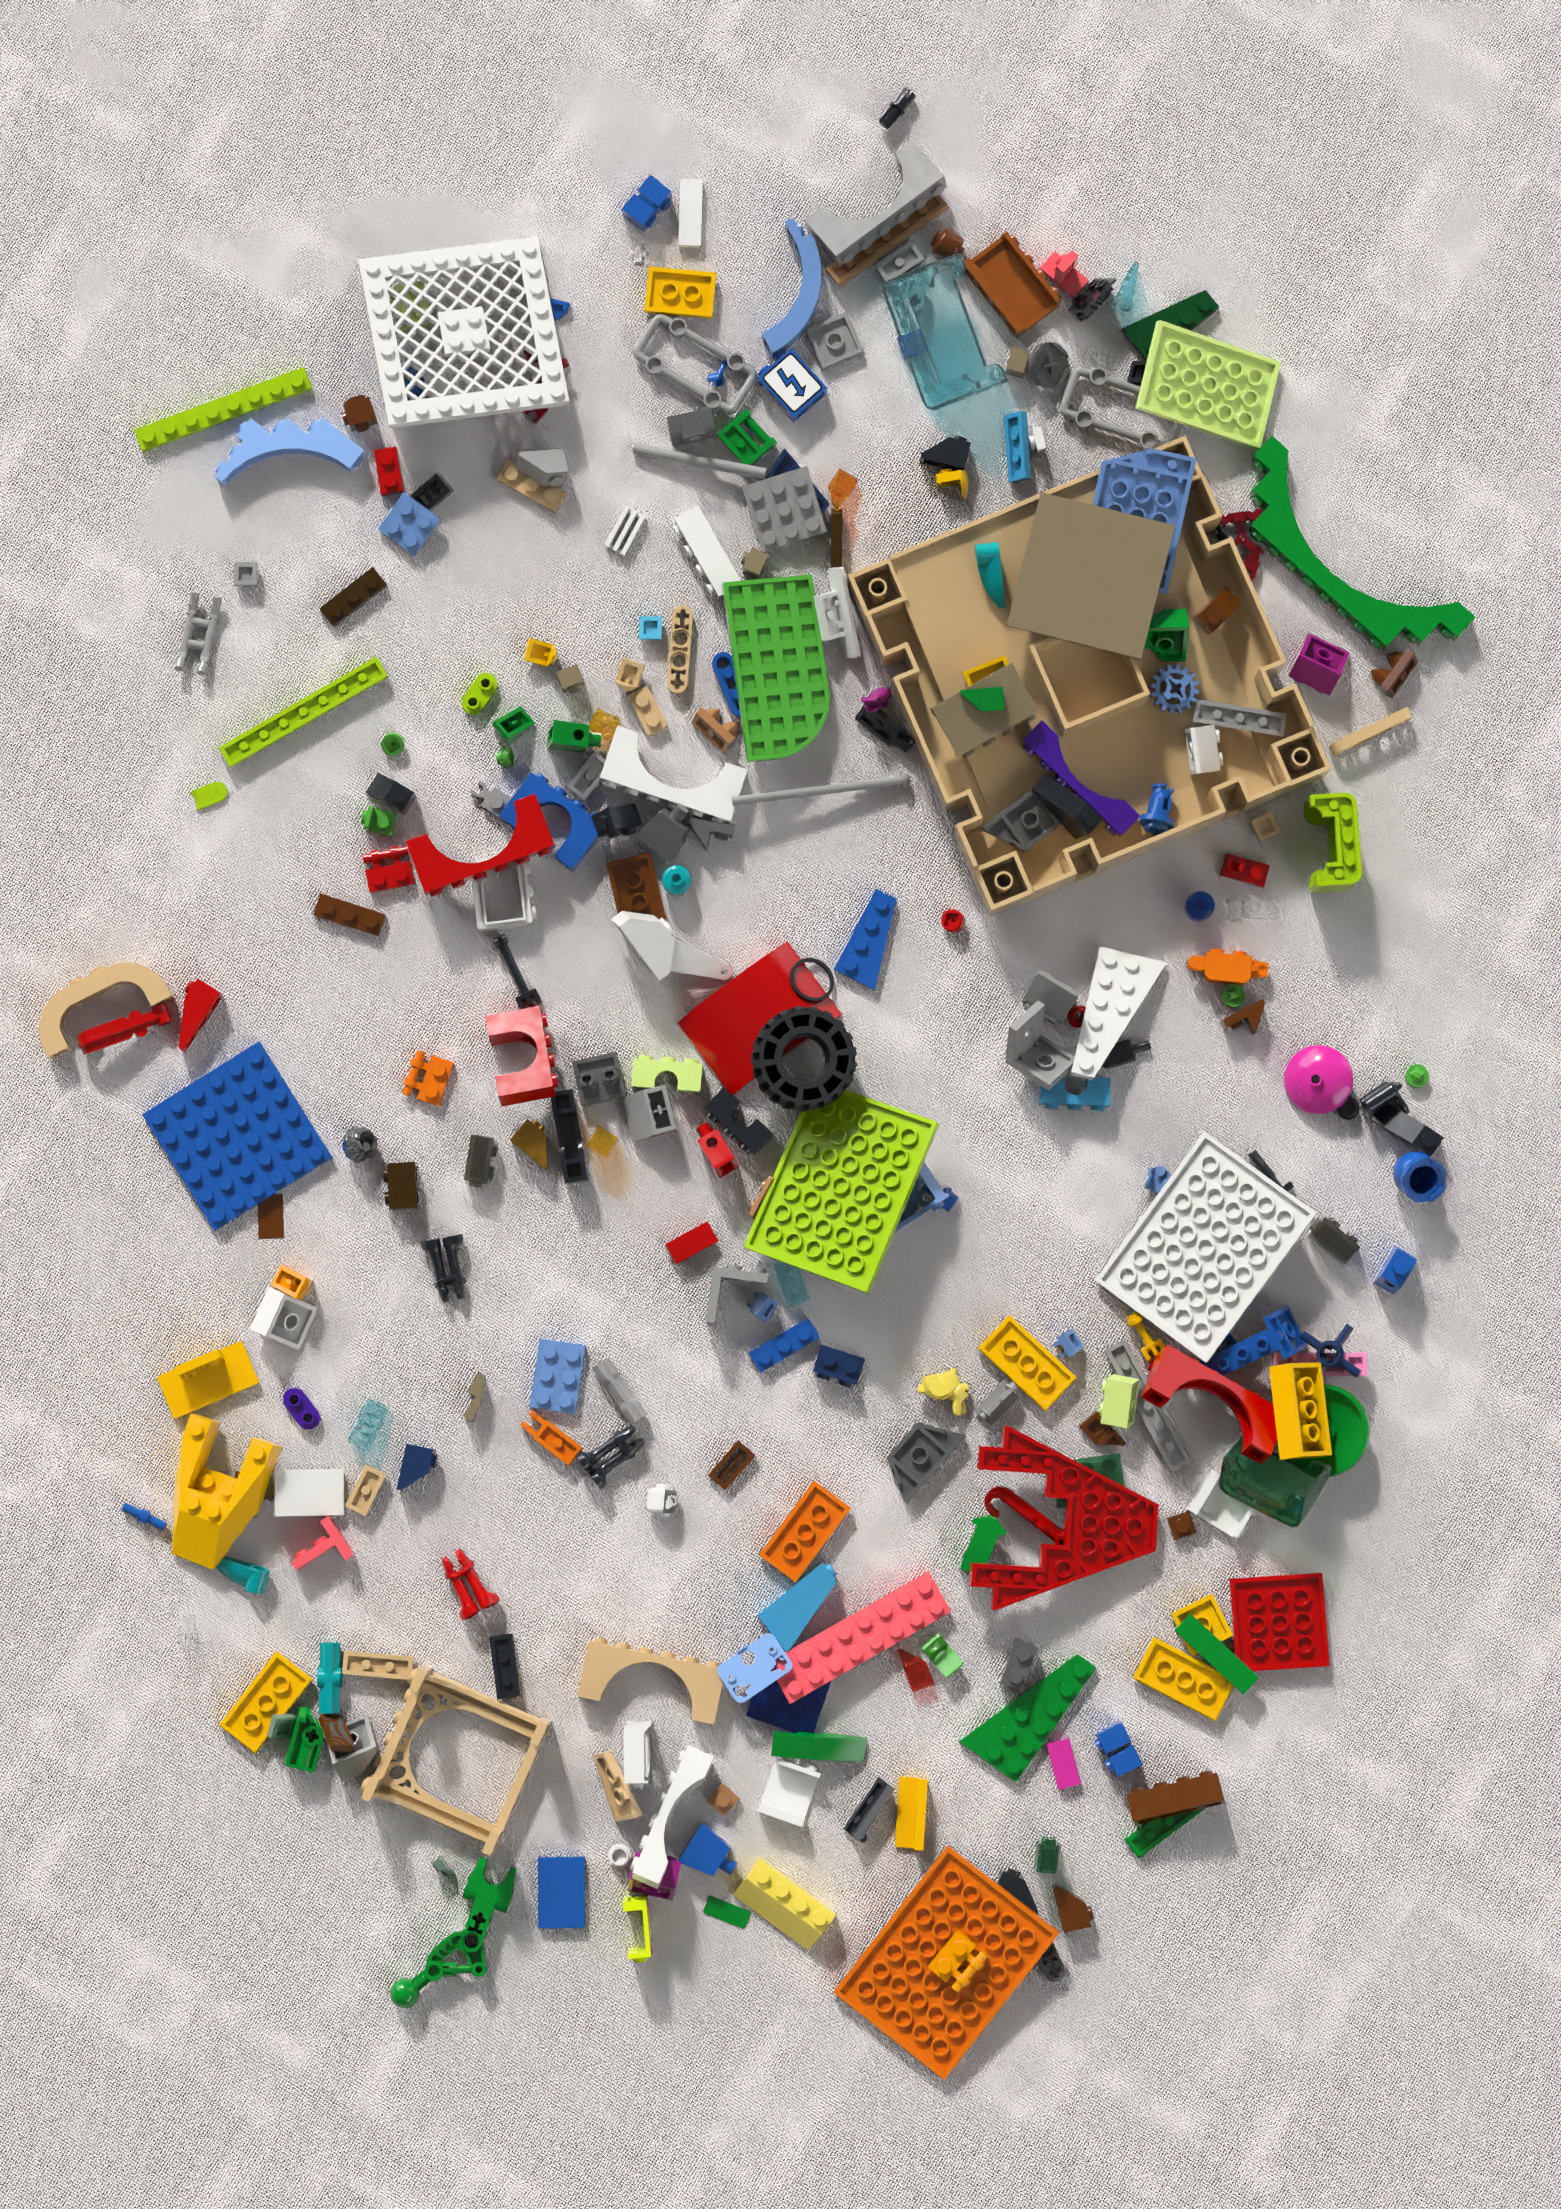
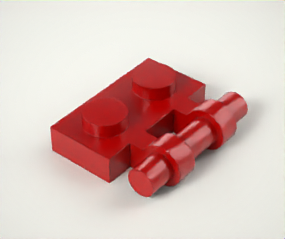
(388, 876)

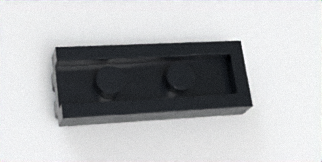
(505, 1666)
(868, 1810)

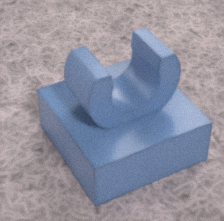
(763, 1306)
(1069, 1342)

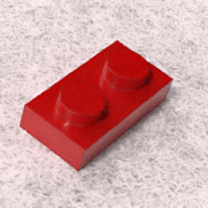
(388, 471)

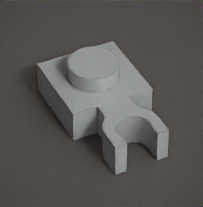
(493, 801)

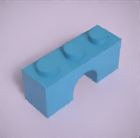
(1095, 1095)

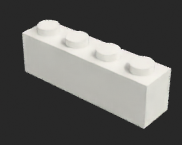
(706, 550)

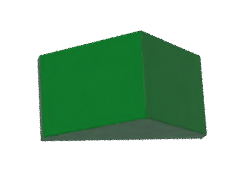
(513, 725)

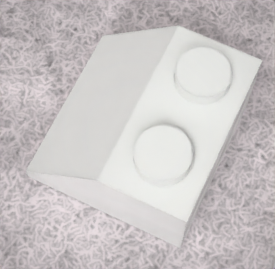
(1203, 749)
(283, 1318)

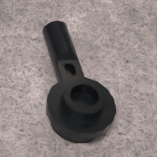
(1349, 1109)

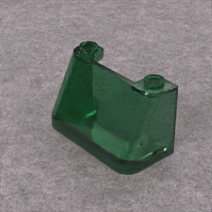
(1274, 1487)

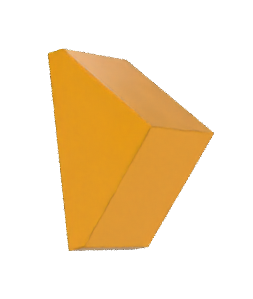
(291, 1283)

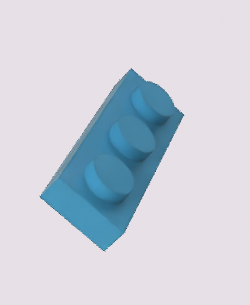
(1017, 447)

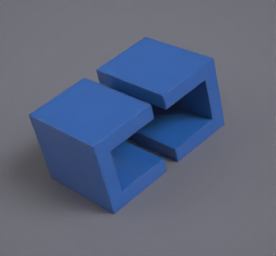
(652, 198)
(1123, 1759)

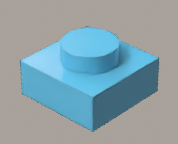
(650, 628)

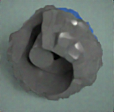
(359, 1144)

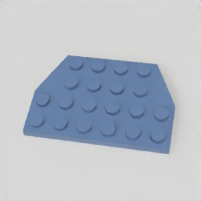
(1149, 486)

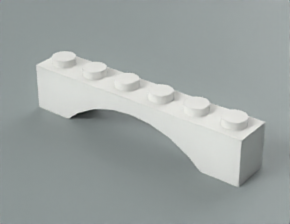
(691, 1773)

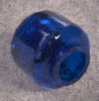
(1199, 906)

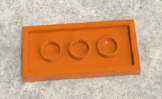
(804, 1531)

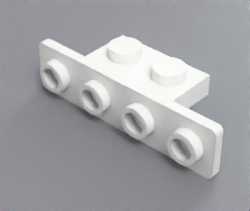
(836, 614)

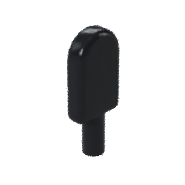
(1124, 1053)

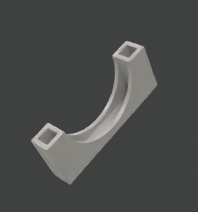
(847, 237)

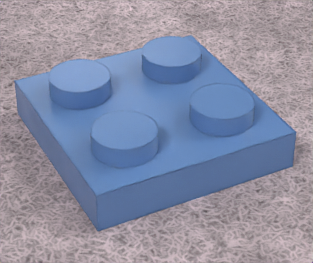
(409, 524)

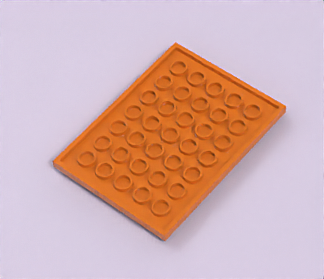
(914, 2004)

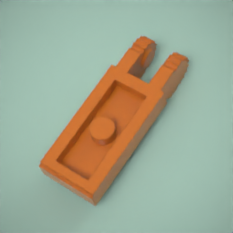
(553, 1439)

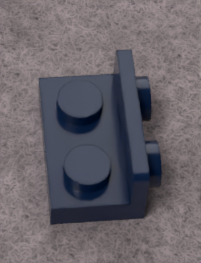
(838, 1365)

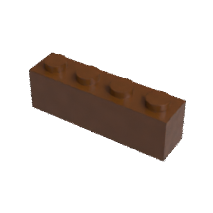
(1175, 1798)

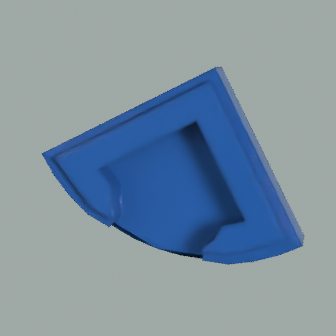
(559, 308)

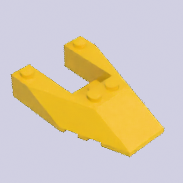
(213, 1506)

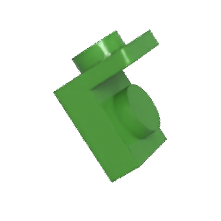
(379, 821)

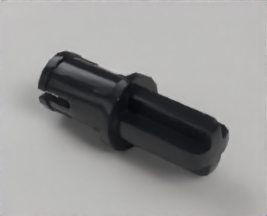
(896, 108)

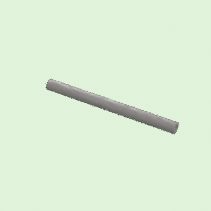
(700, 461)

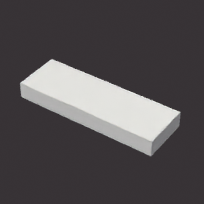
(690, 213)

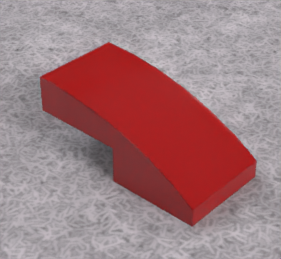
(691, 1243)

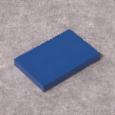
(561, 1892)

